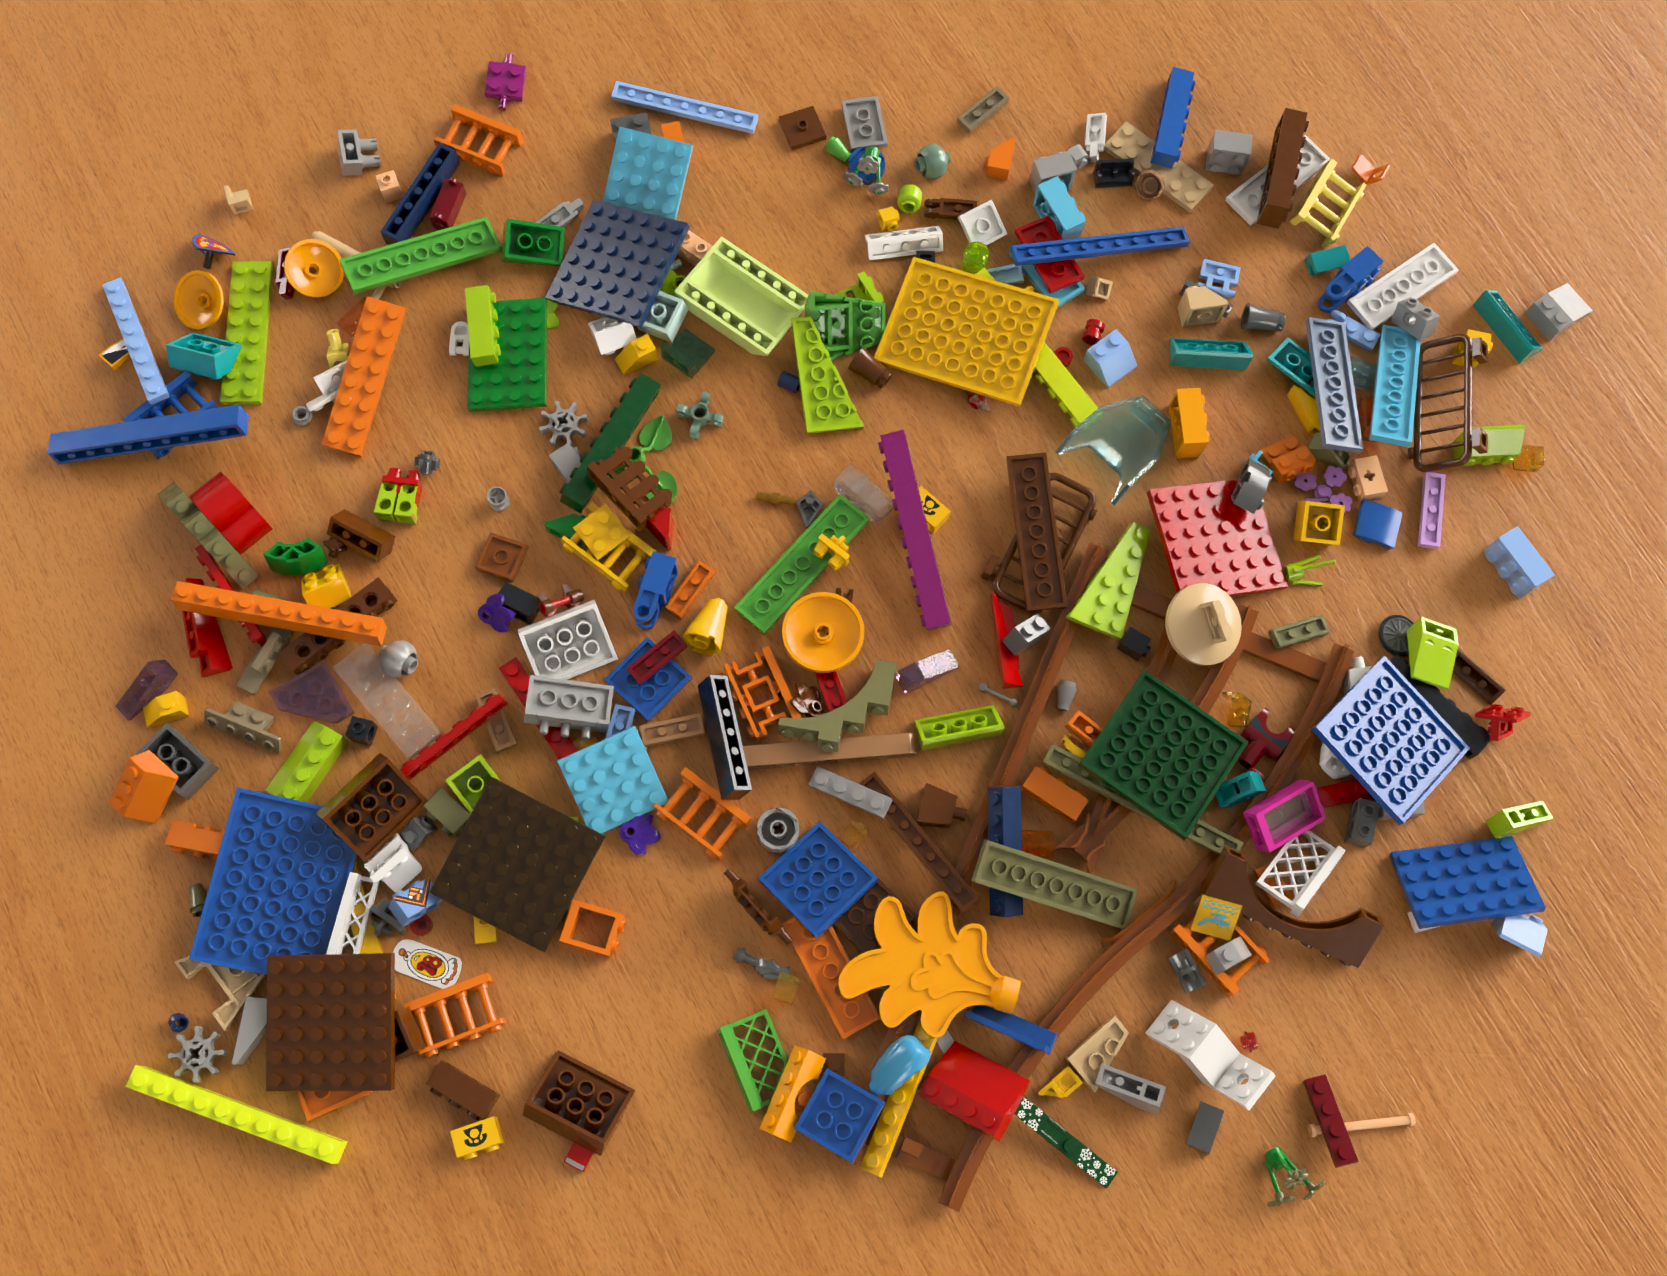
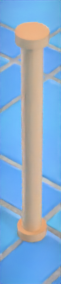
(1408, 1120)

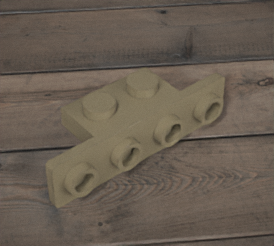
(264, 659)
(246, 724)

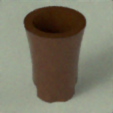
(870, 368)

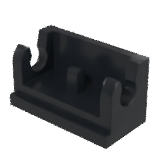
(1114, 173)
(520, 602)

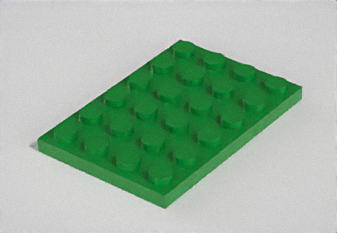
(522, 367)

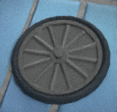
(1394, 634)

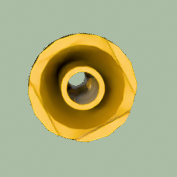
(707, 628)

